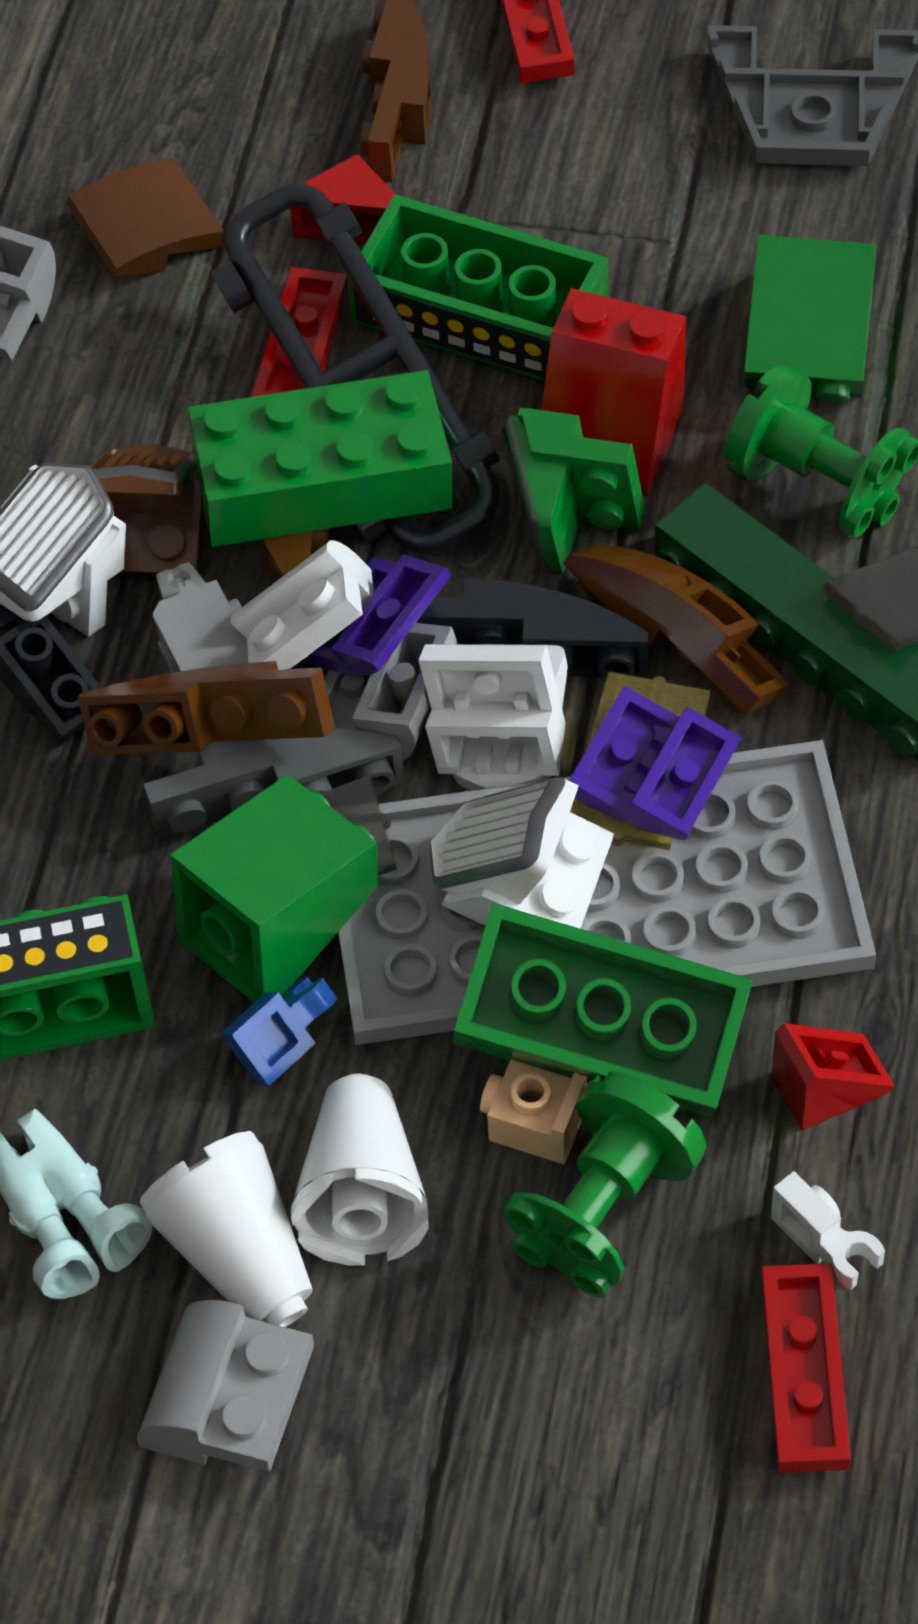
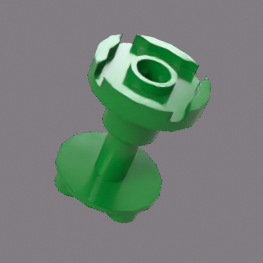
(786, 433)
(629, 1142)

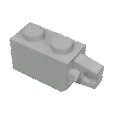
(196, 622)

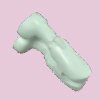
(57, 1179)

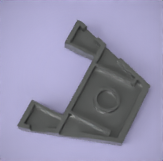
(812, 112)

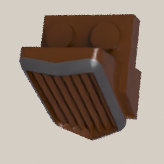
(159, 502)

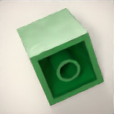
(811, 313)
(271, 886)

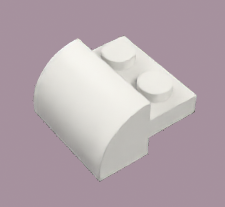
(305, 606)

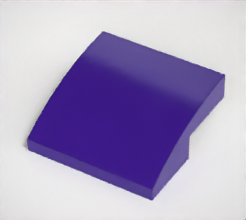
(397, 603)
(653, 765)

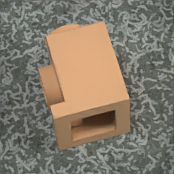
(545, 1123)

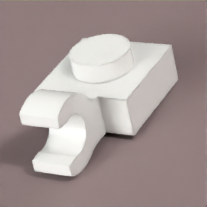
(814, 1225)

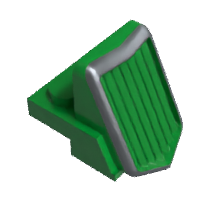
(570, 481)

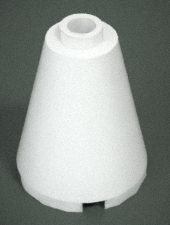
(359, 1178)
(233, 1228)

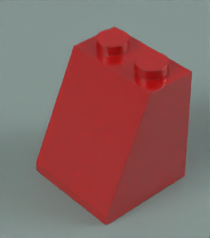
(619, 373)

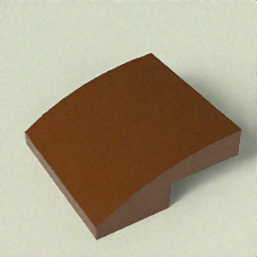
(144, 217)

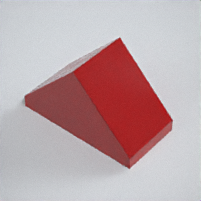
(349, 183)
(825, 1072)

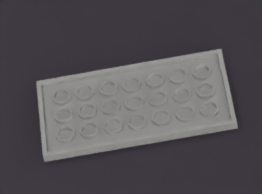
(750, 891)

